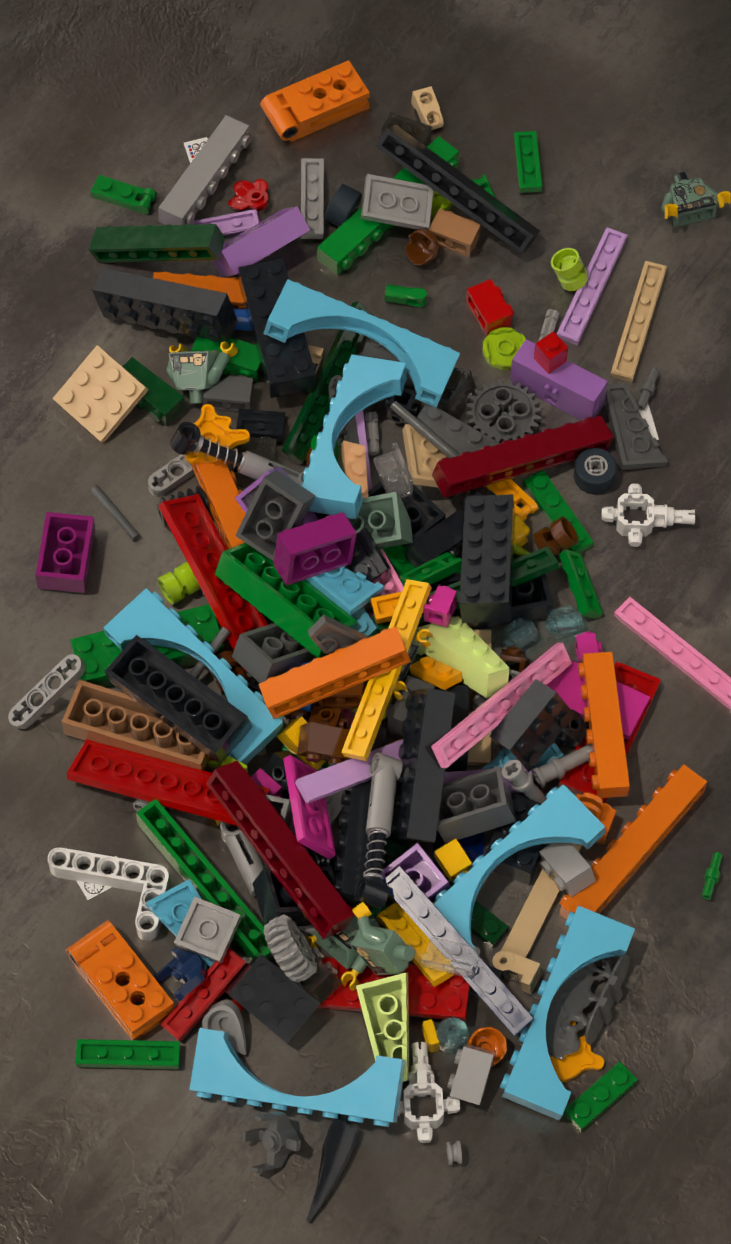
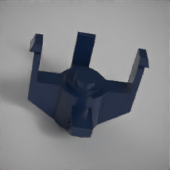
(186, 968)

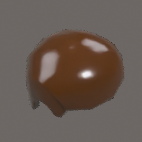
(422, 247)

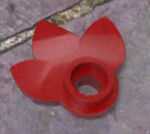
(250, 195)

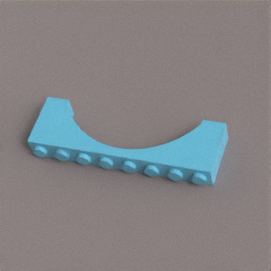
(307, 310)
(363, 383)
(161, 627)
(556, 820)
(533, 1078)
(370, 1096)

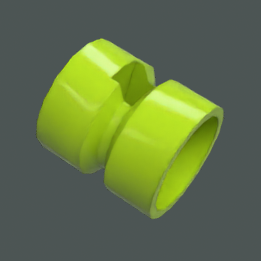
(569, 269)
(177, 584)

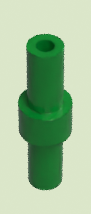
(712, 876)

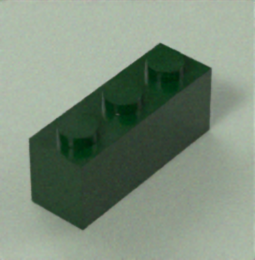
(161, 399)

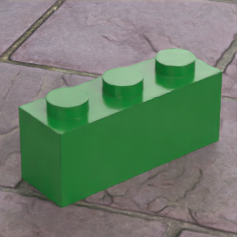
(244, 363)

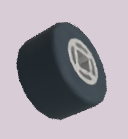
(342, 205)
(595, 471)

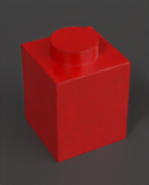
(550, 352)

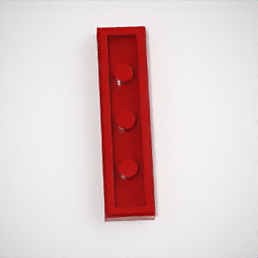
(202, 998)

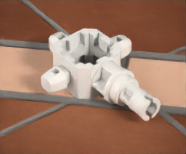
(656, 515)
(422, 1084)

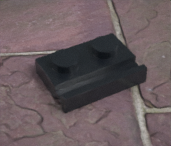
(262, 423)
(367, 557)

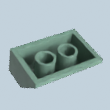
(385, 520)

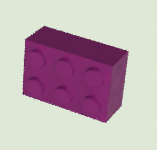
(314, 548)
(65, 552)

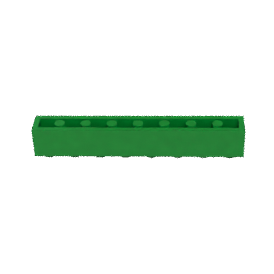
(358, 234)
(207, 881)

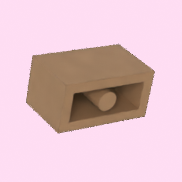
(455, 232)

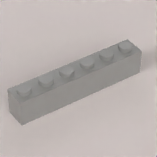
(205, 172)

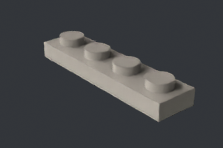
(312, 197)

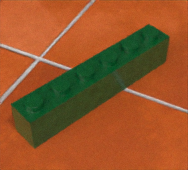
(157, 243)

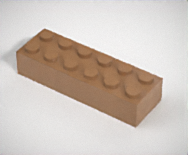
(121, 722)

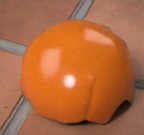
(490, 1039)

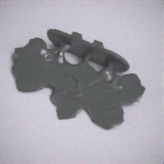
(573, 998)

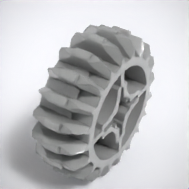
(290, 948)

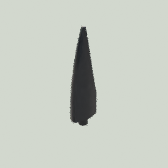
(336, 1154)

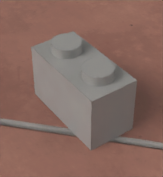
(567, 867)
(472, 1073)

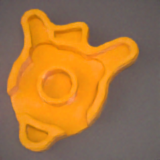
(217, 429)
(577, 1062)

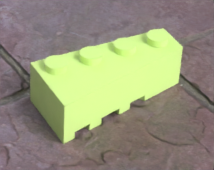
(467, 653)
(387, 1016)

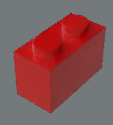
(489, 306)

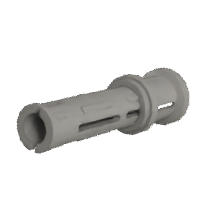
(557, 767)
(522, 781)

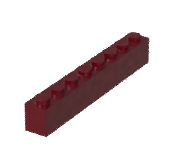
(520, 456)
(280, 849)

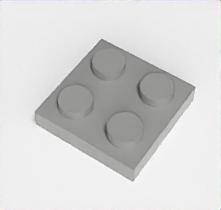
(208, 929)

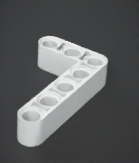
(118, 879)

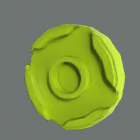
(501, 347)

